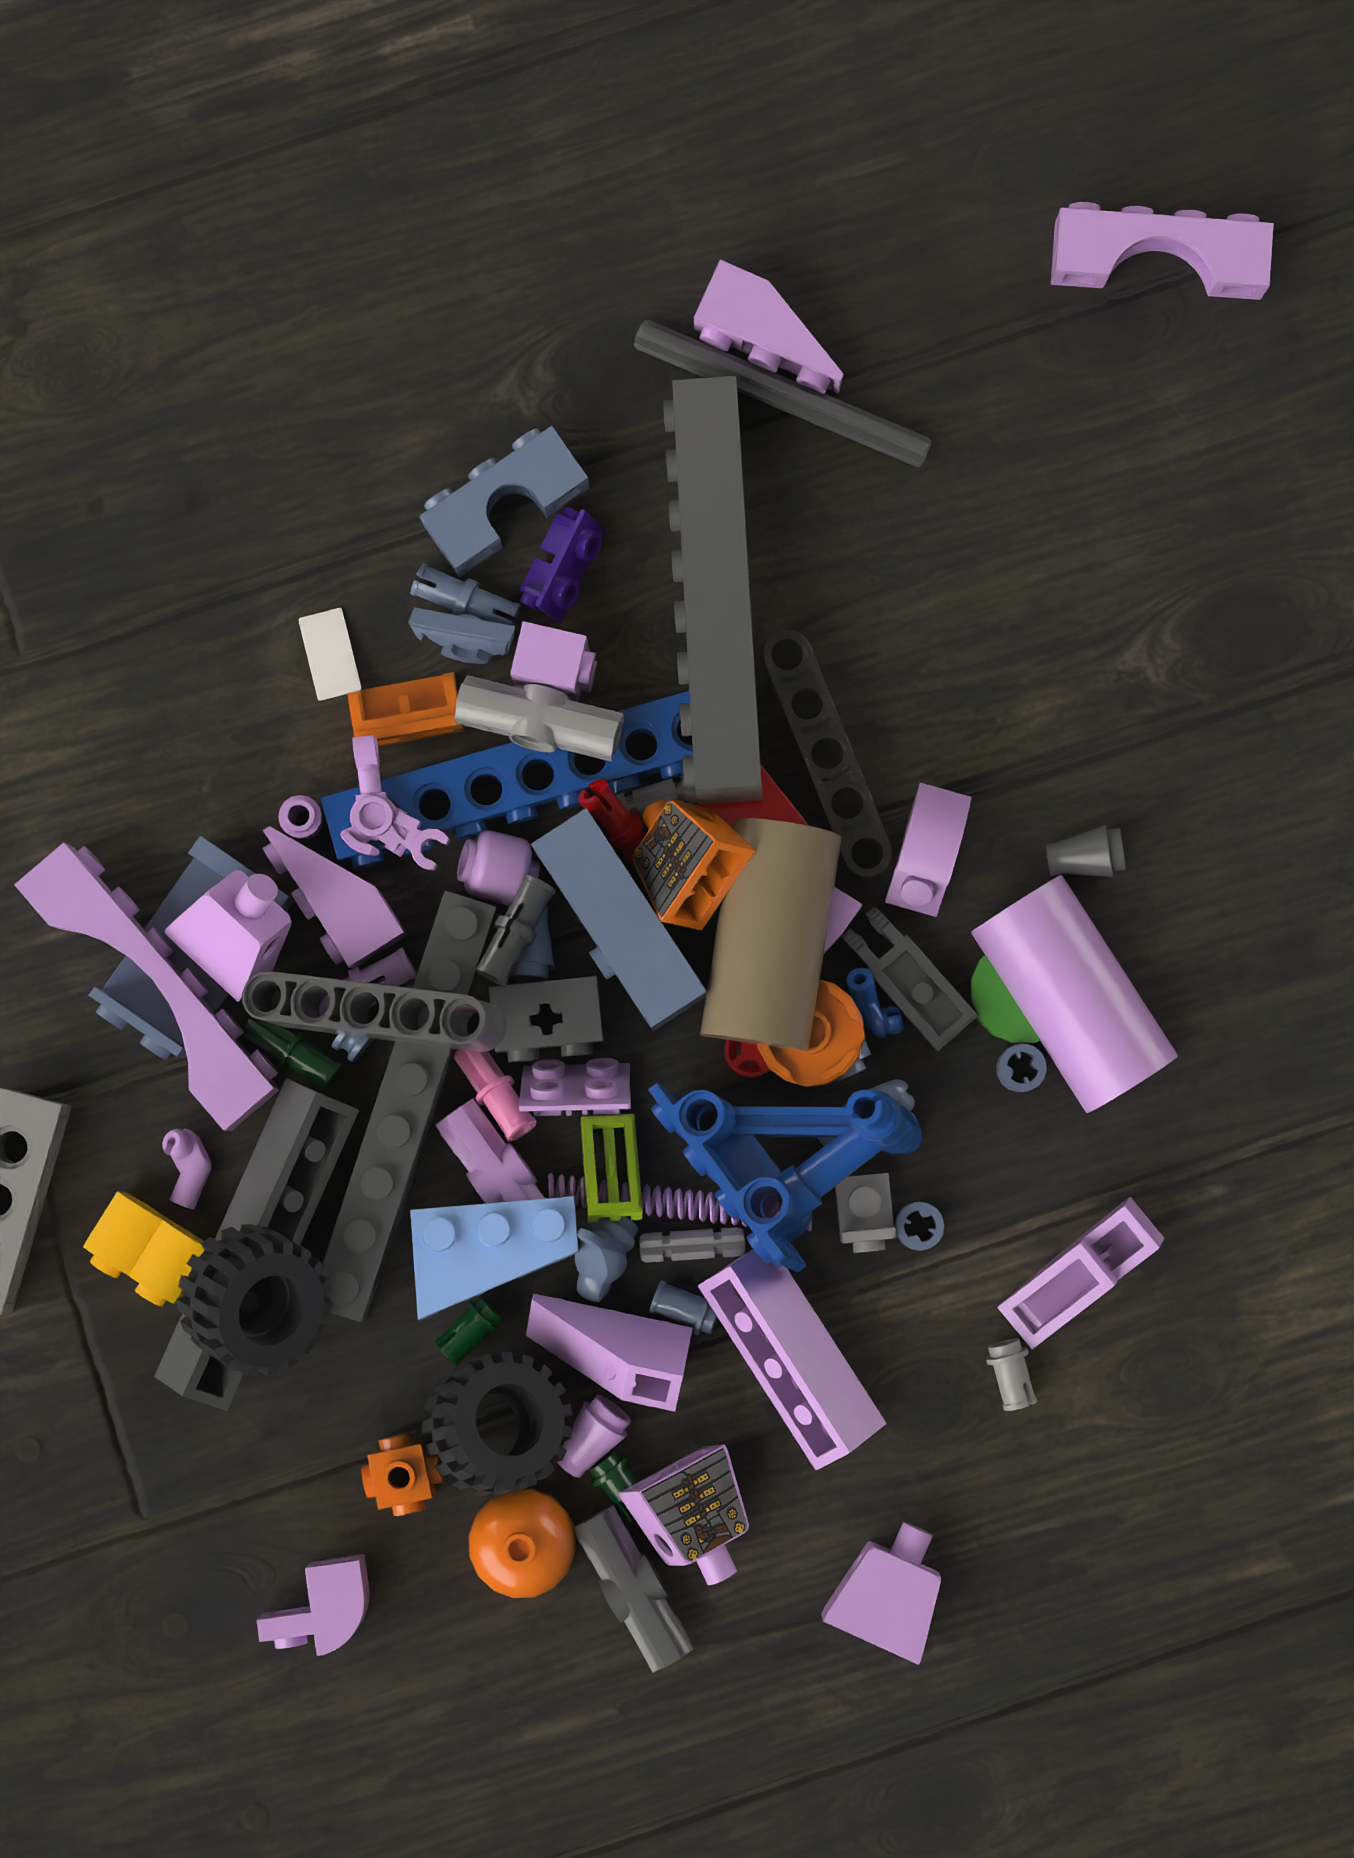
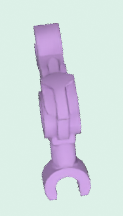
(377, 818)

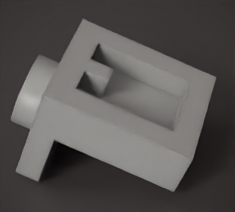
(865, 1211)

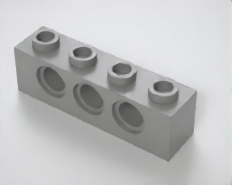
(43, 1127)

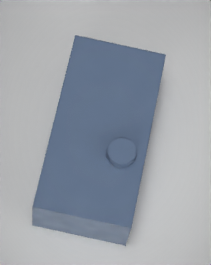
(619, 920)

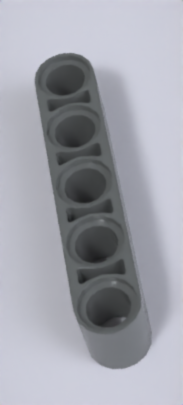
(396, 1014)

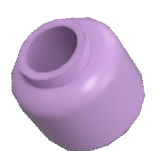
(495, 866)

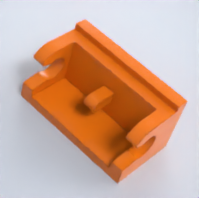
(406, 710)

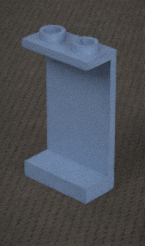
(133, 996)

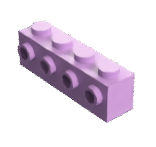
(793, 1357)

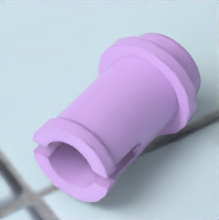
(292, 808)

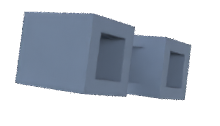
(537, 469)

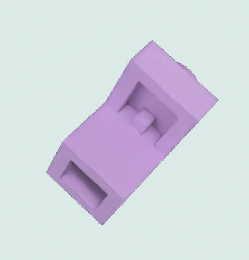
(928, 849)
(337, 1607)

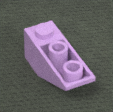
(754, 318)
(349, 908)
(622, 1352)

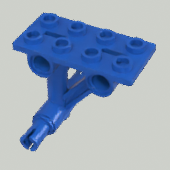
(753, 1180)

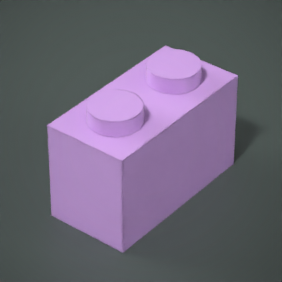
(553, 660)

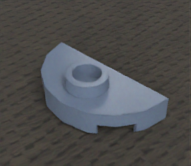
(463, 636)

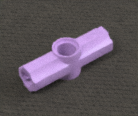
(493, 1165)

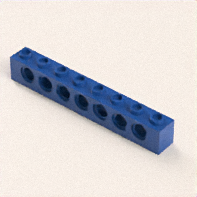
(508, 766)

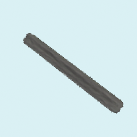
(784, 393)

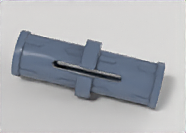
(463, 596)

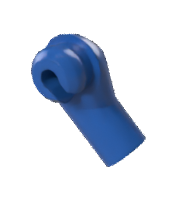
(864, 993)

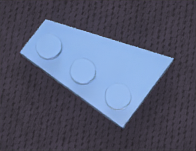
(486, 1245)

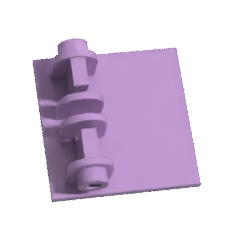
(594, 1086)

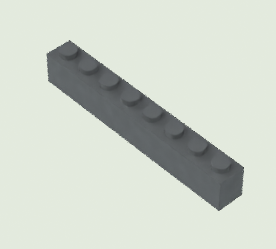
(716, 591)
(402, 1116)

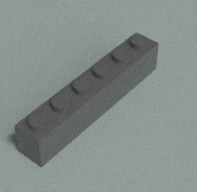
(277, 1193)

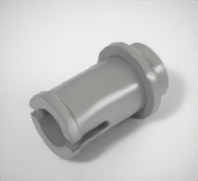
(1012, 1373)

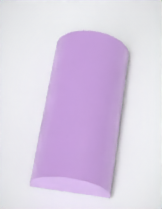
(1074, 994)

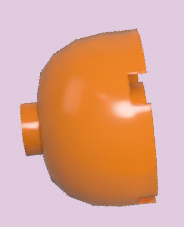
(522, 1543)

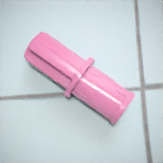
(495, 1092)

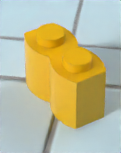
(143, 1246)

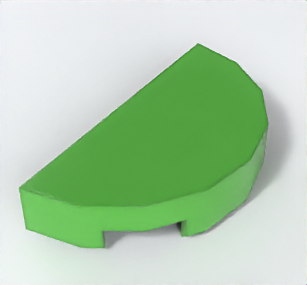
(996, 1006)

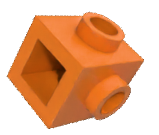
(401, 1452)

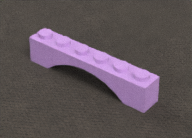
(220, 1069)

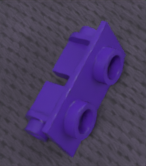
(574, 542)

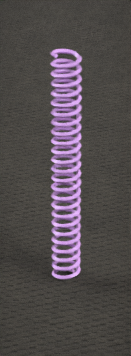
(656, 1199)

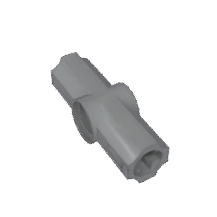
(539, 718)

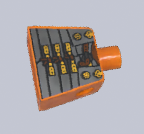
(688, 861)

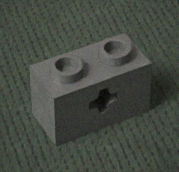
(572, 998)

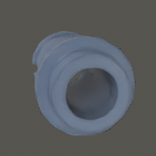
(683, 1308)

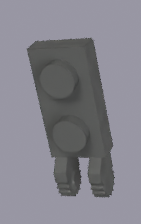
(913, 983)

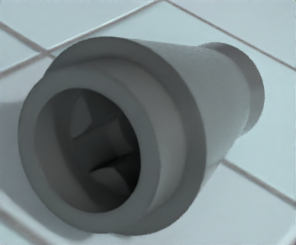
(1089, 853)

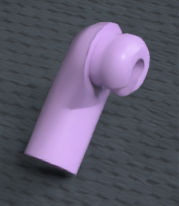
(192, 1164)

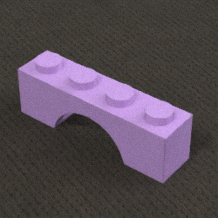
(1226, 254)

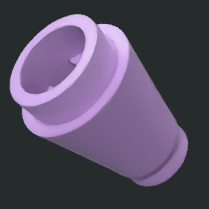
(594, 1433)

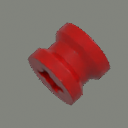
(736, 1058)

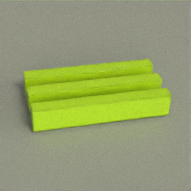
(614, 1208)

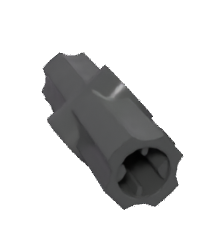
(633, 1588)

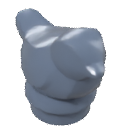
(603, 1255)

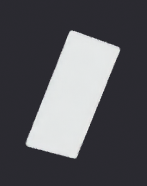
(329, 654)

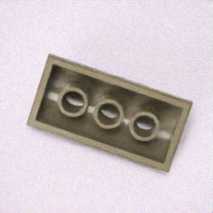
(772, 937)

